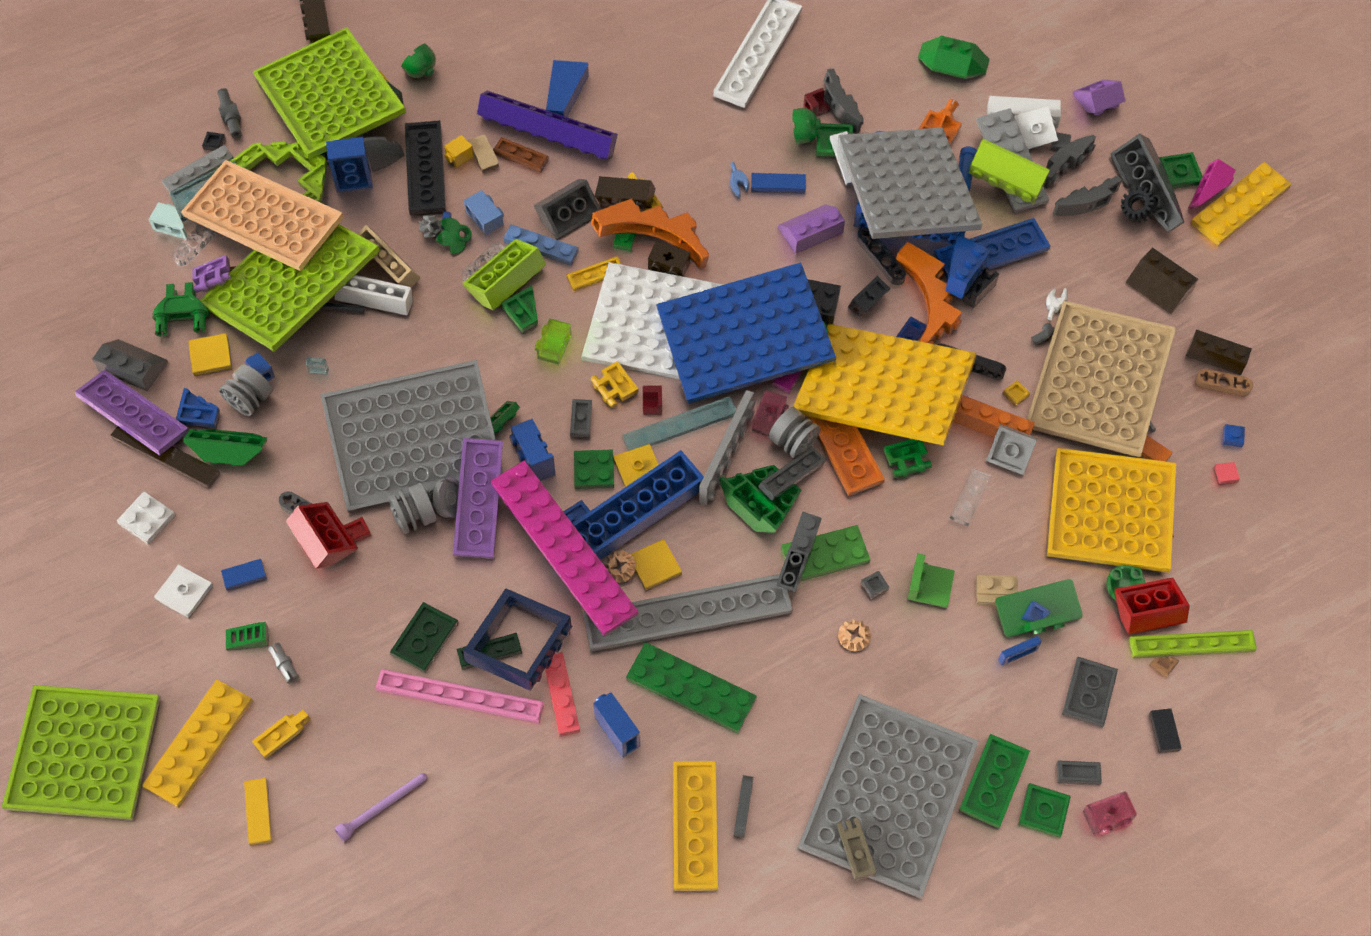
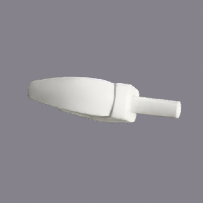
(1053, 303)

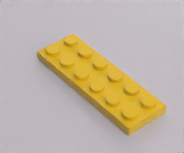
(1240, 203)
(197, 743)
(695, 826)

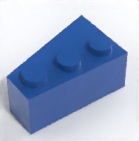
(966, 265)
(532, 449)

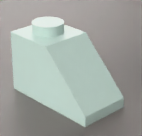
(167, 220)

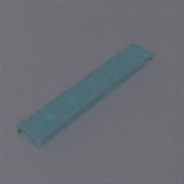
(680, 424)

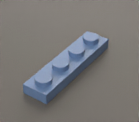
(548, 246)

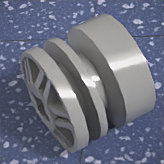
(245, 390)
(794, 432)
(412, 508)

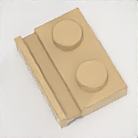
(993, 586)

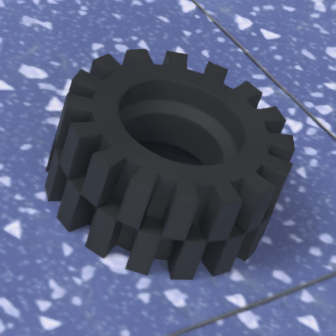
(1137, 215)

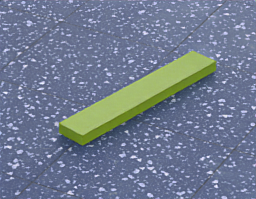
(1192, 644)

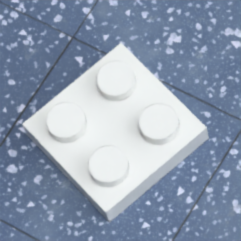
(146, 517)

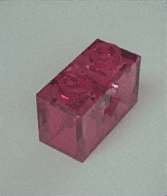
(770, 404)
(1119, 805)

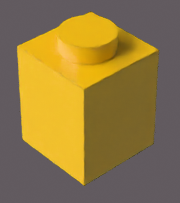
(458, 151)

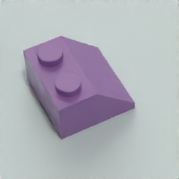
(1100, 96)

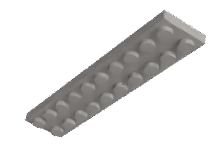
(695, 612)

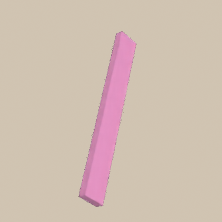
(460, 696)

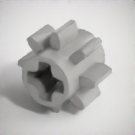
(430, 226)

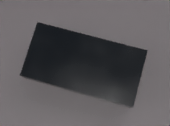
(1165, 730)

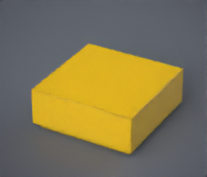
(1016, 393)

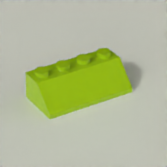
(1008, 171)
(505, 273)

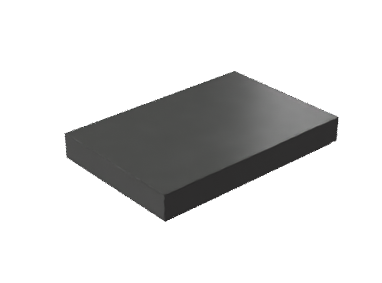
(1090, 692)

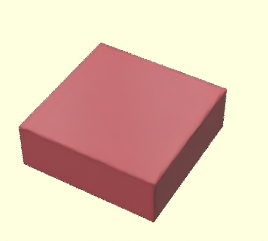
(1226, 473)

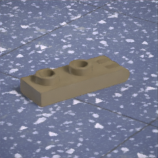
(856, 849)

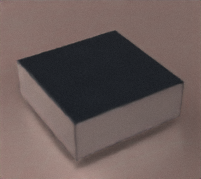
(213, 141)

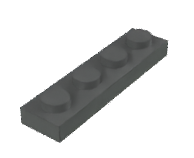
(792, 473)

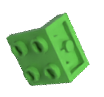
(930, 583)

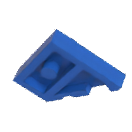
(196, 411)

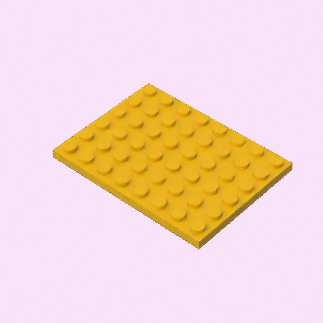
(887, 385)

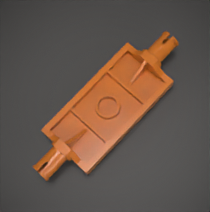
(943, 119)

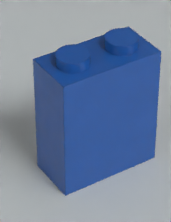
(616, 724)

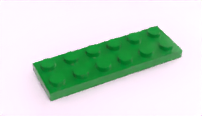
(691, 687)

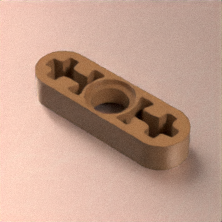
(1231, 378)

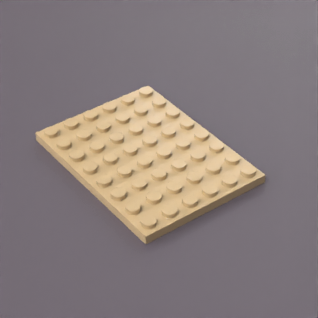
(1101, 378)

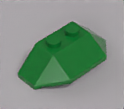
(954, 57)
(224, 445)

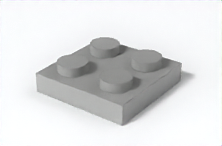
(1011, 449)

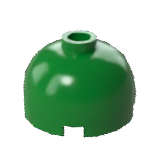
(420, 63)
(805, 125)

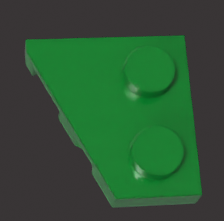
(522, 309)

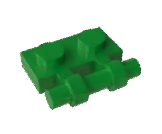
(905, 452)

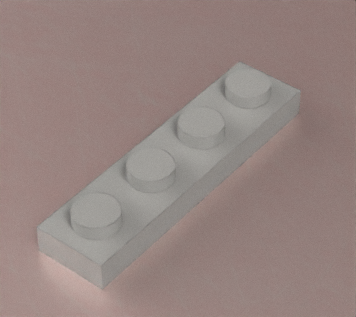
(197, 169)

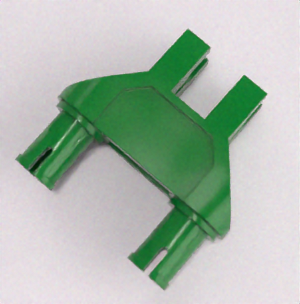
(179, 307)

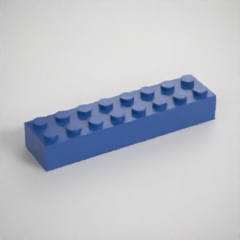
(639, 505)

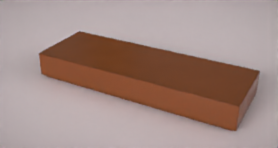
(520, 154)

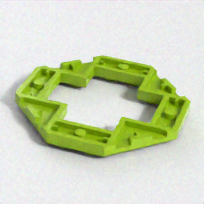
(278, 152)

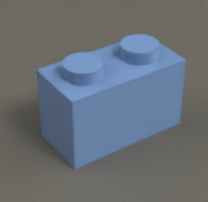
(484, 212)

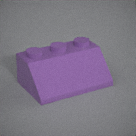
(812, 227)

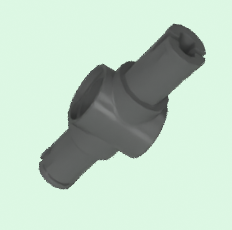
(229, 113)

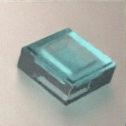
(317, 365)

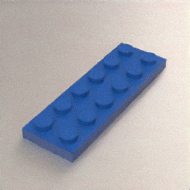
(1006, 245)

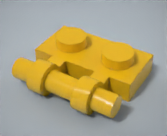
(619, 381)

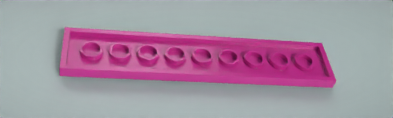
(564, 548)

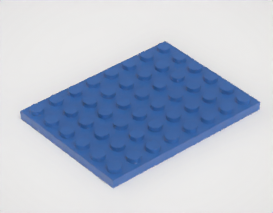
(745, 332)

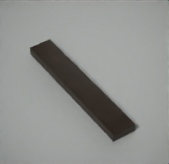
(172, 458)

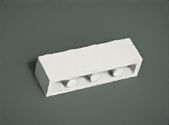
(1024, 105)
(376, 295)

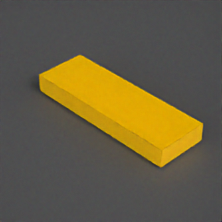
(590, 274)
(257, 811)

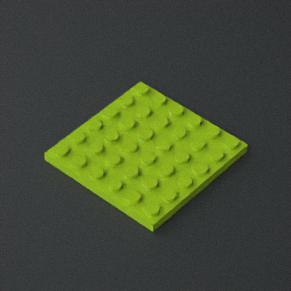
(81, 752)

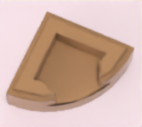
(1164, 665)

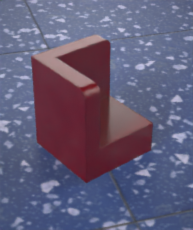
(816, 102)
(652, 400)

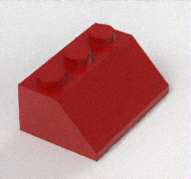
(321, 534)
(1151, 605)

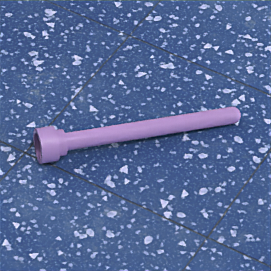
(346, 829)

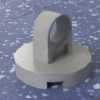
(445, 497)

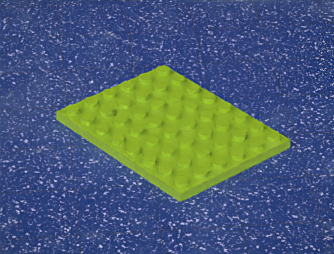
(329, 92)
(275, 300)

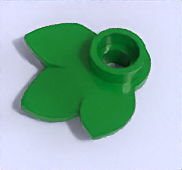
(451, 237)

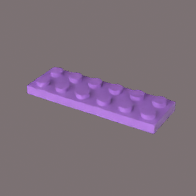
(132, 412)
(477, 499)

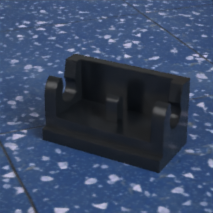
(981, 287)
(869, 296)

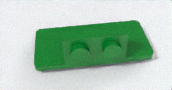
(1056, 597)

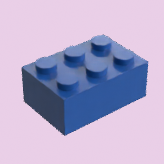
(349, 164)

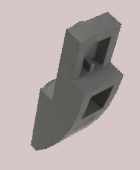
(841, 104)
(1069, 157)
(1086, 200)
(799, 552)

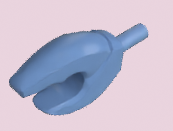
(738, 178)

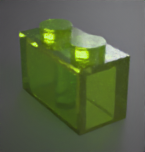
(553, 341)

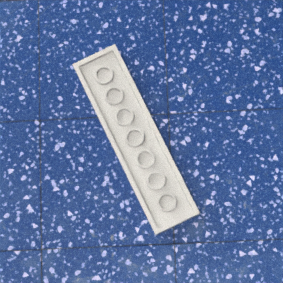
(757, 52)

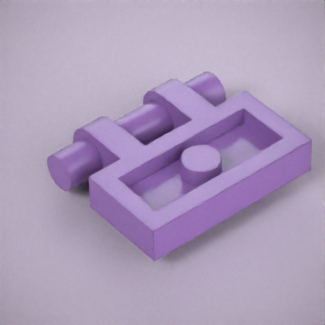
(211, 274)

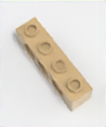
(390, 259)

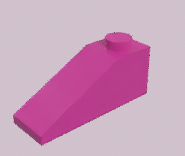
(1216, 177)

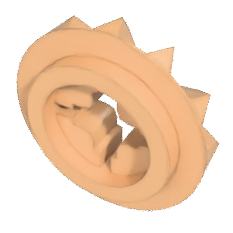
(628, 568)
(858, 643)

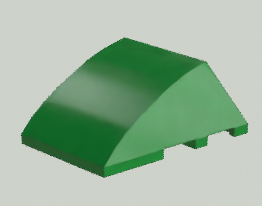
(752, 504)

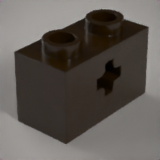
(668, 259)

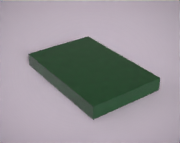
(424, 637)

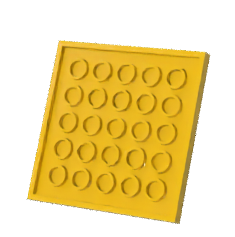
(1112, 510)

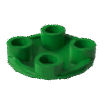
(1122, 577)

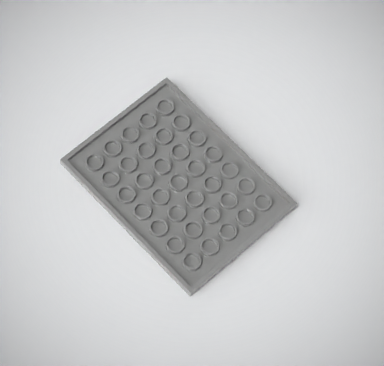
(908, 183)
(405, 431)
(899, 783)

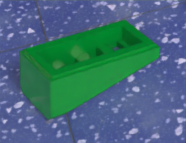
(261, 641)

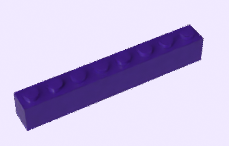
(547, 124)

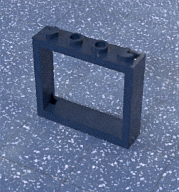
(527, 680)

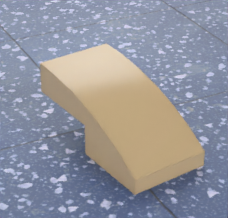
(483, 152)

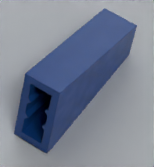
(565, 85)

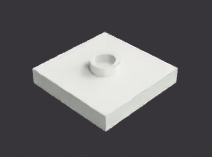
(1037, 127)
(183, 591)

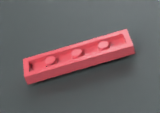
(562, 696)

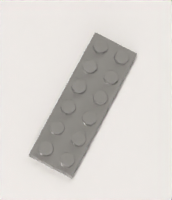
(1004, 131)
(728, 445)

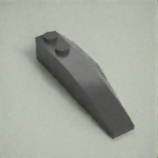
(1141, 167)

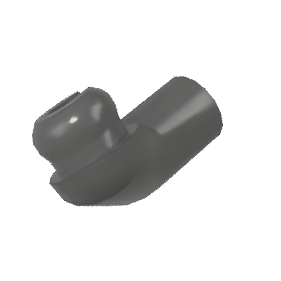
(1047, 332)

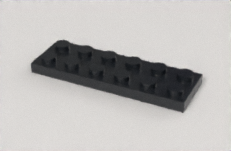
(425, 167)

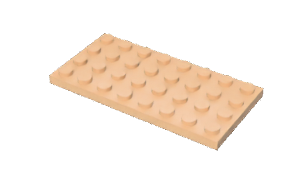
(263, 215)

